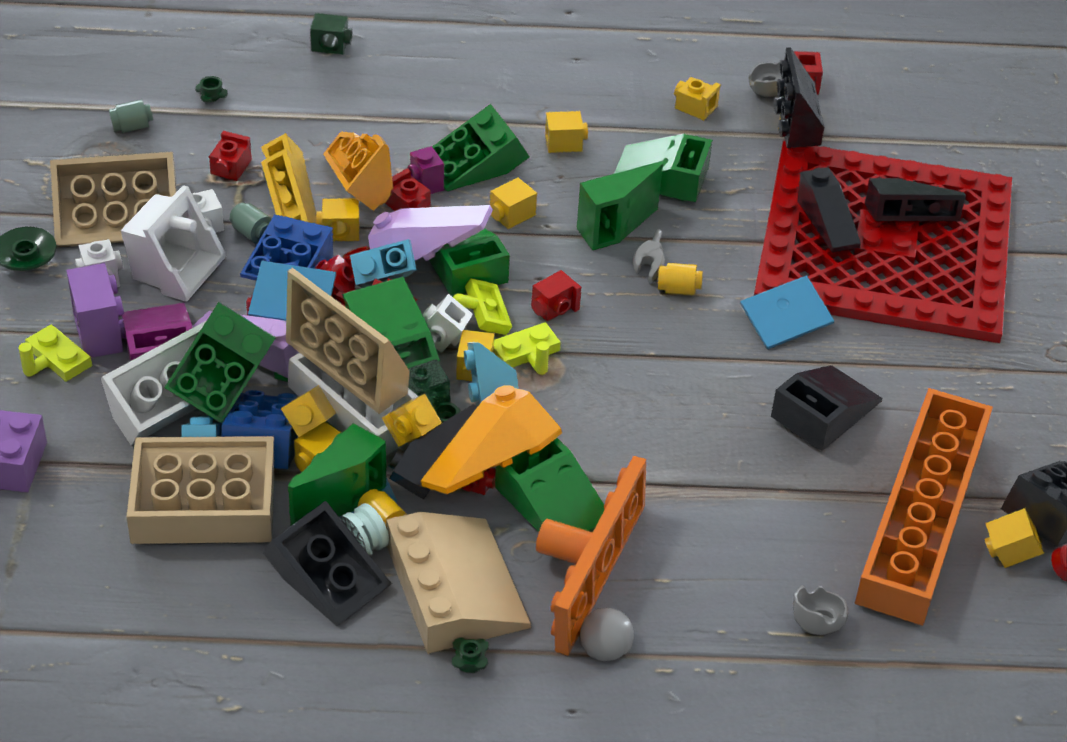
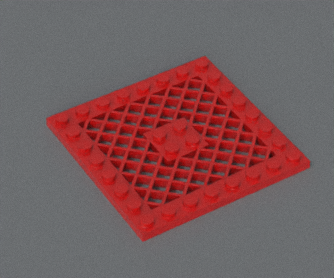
(895, 244)

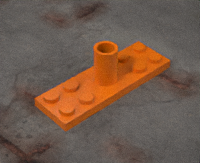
(592, 552)

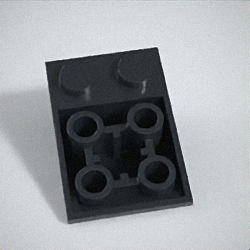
(797, 105)
(822, 404)
(1045, 500)

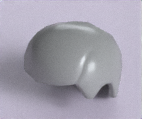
(764, 79)
(819, 610)
(606, 634)

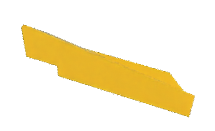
(288, 179)

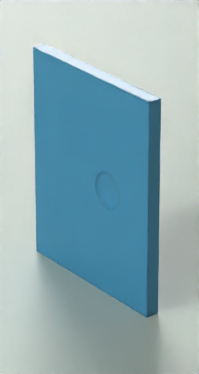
(270, 290)
(787, 312)

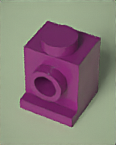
(427, 168)

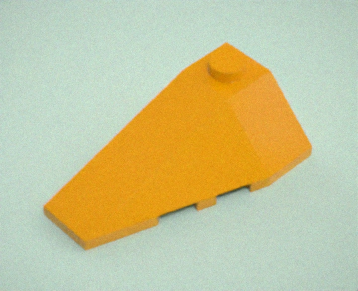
(362, 166)
(494, 433)

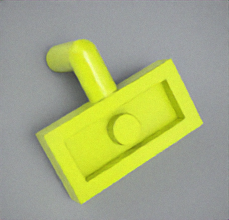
(487, 306)
(529, 346)
(53, 351)

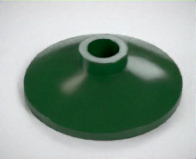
(26, 248)

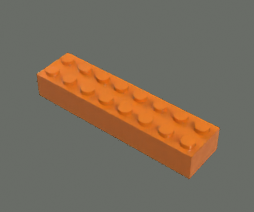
(923, 507)

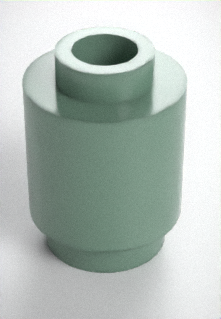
(131, 116)
(249, 221)

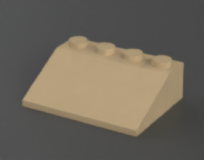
(102, 194)
(343, 345)
(201, 490)
(454, 578)

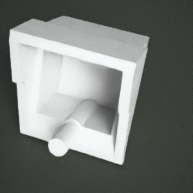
(172, 245)

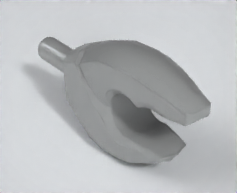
(650, 253)

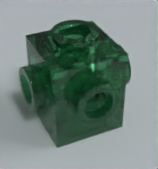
(430, 380)

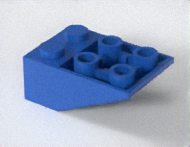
(290, 243)
(262, 416)

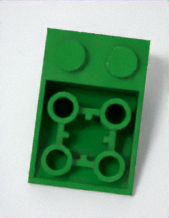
(479, 150)
(683, 160)
(617, 204)
(476, 257)
(395, 315)
(220, 362)
(340, 474)
(550, 487)

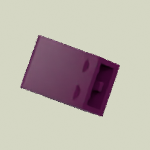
(153, 327)

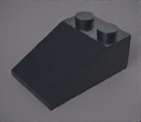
(326, 564)

